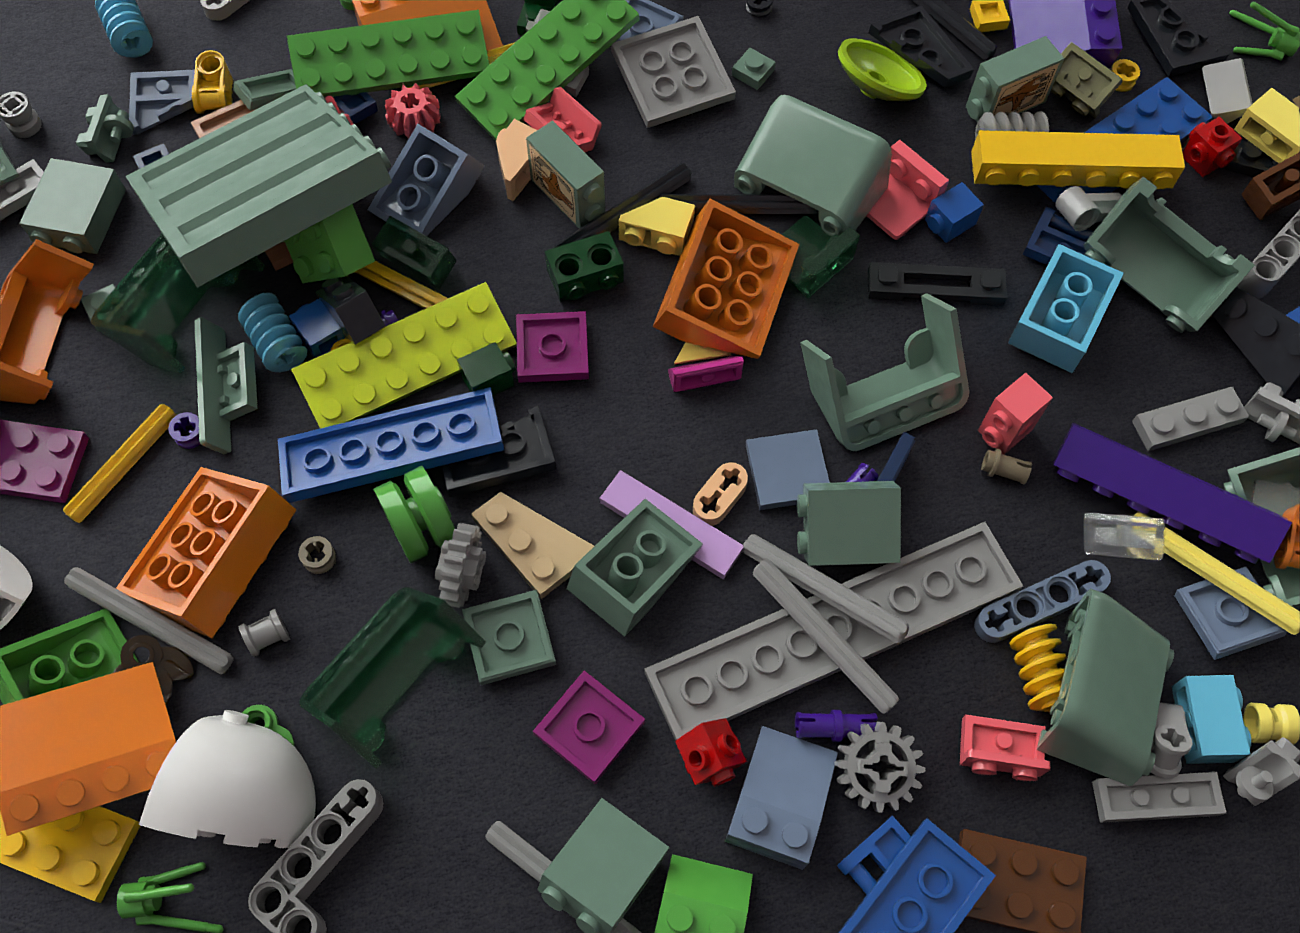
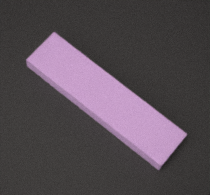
(718, 550)

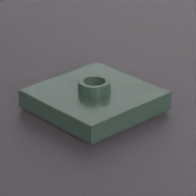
(513, 636)

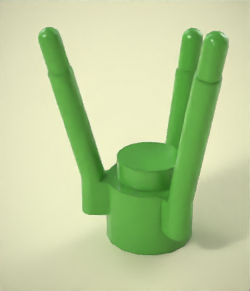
(1284, 38)
(145, 896)

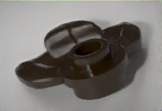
(169, 662)

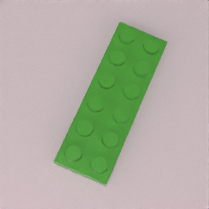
(390, 54)
(544, 59)

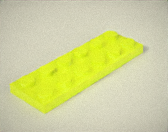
(402, 357)

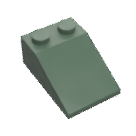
(633, 566)

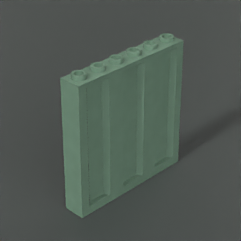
(258, 182)

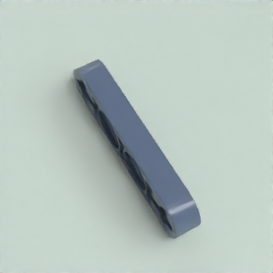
(1040, 597)

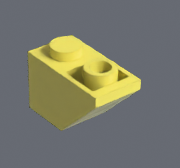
(658, 225)

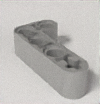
(323, 858)

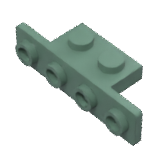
(223, 384)

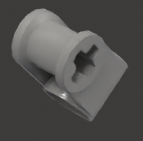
(1170, 740)

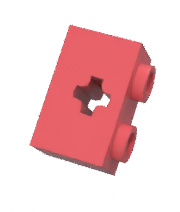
(1014, 413)

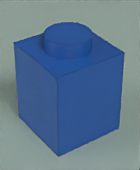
(953, 212)
(316, 327)

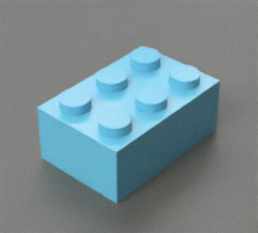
(1066, 308)

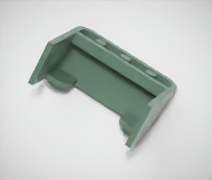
(901, 397)

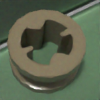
(311, 544)

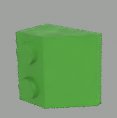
(703, 898)

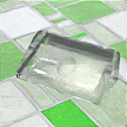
(1124, 536)

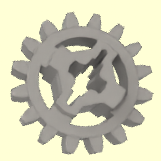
(460, 565)
(879, 750)

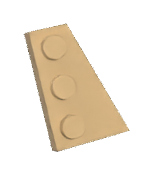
(530, 542)

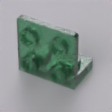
(818, 254)

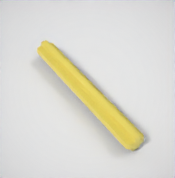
(1231, 581)

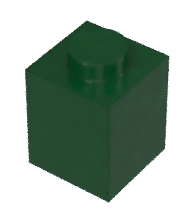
(487, 369)

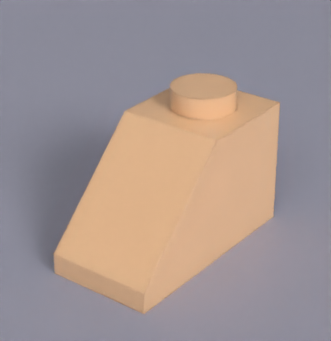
(514, 157)

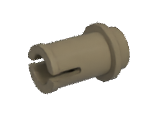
(1006, 466)

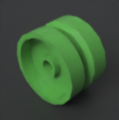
(416, 514)

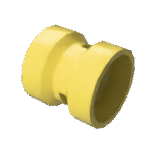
(1272, 723)

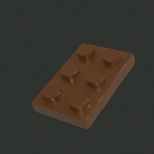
(1033, 885)

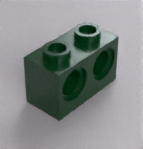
(582, 260)

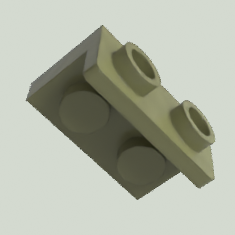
(1084, 81)

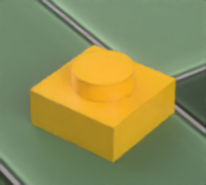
(989, 15)

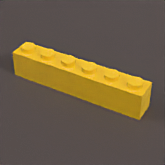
(1076, 159)

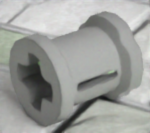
(264, 632)

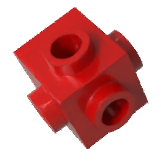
(1211, 146)
(711, 752)

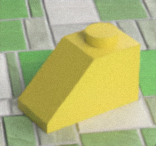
(1272, 126)

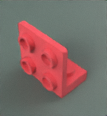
(909, 192)

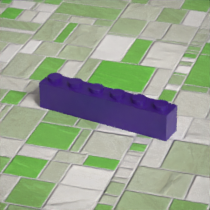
(1172, 493)

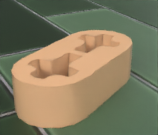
(726, 498)

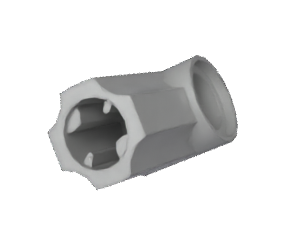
(1085, 209)

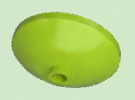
(880, 71)

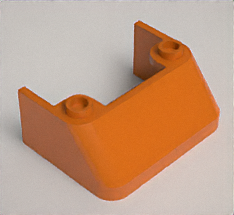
(31, 311)

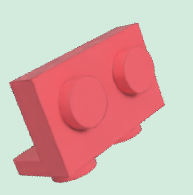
(569, 116)
(1002, 746)

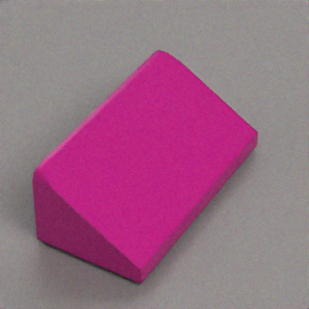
(706, 373)

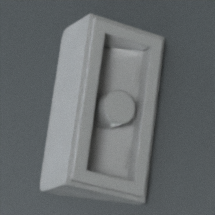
(1227, 89)

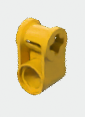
(211, 82)

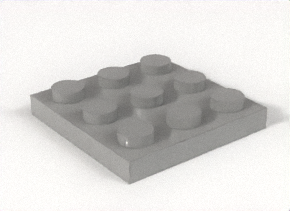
(673, 71)

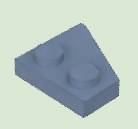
(159, 97)

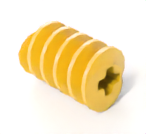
(1039, 665)

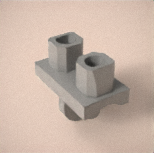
(1275, 413)
(1266, 771)

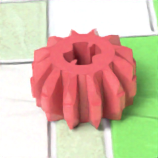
(410, 108)

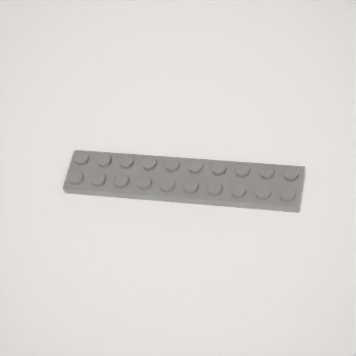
(779, 656)

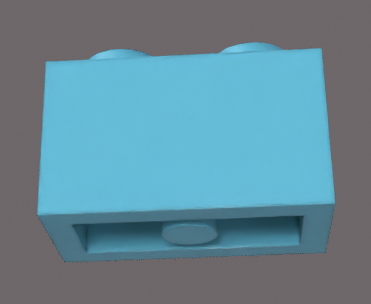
(1213, 718)

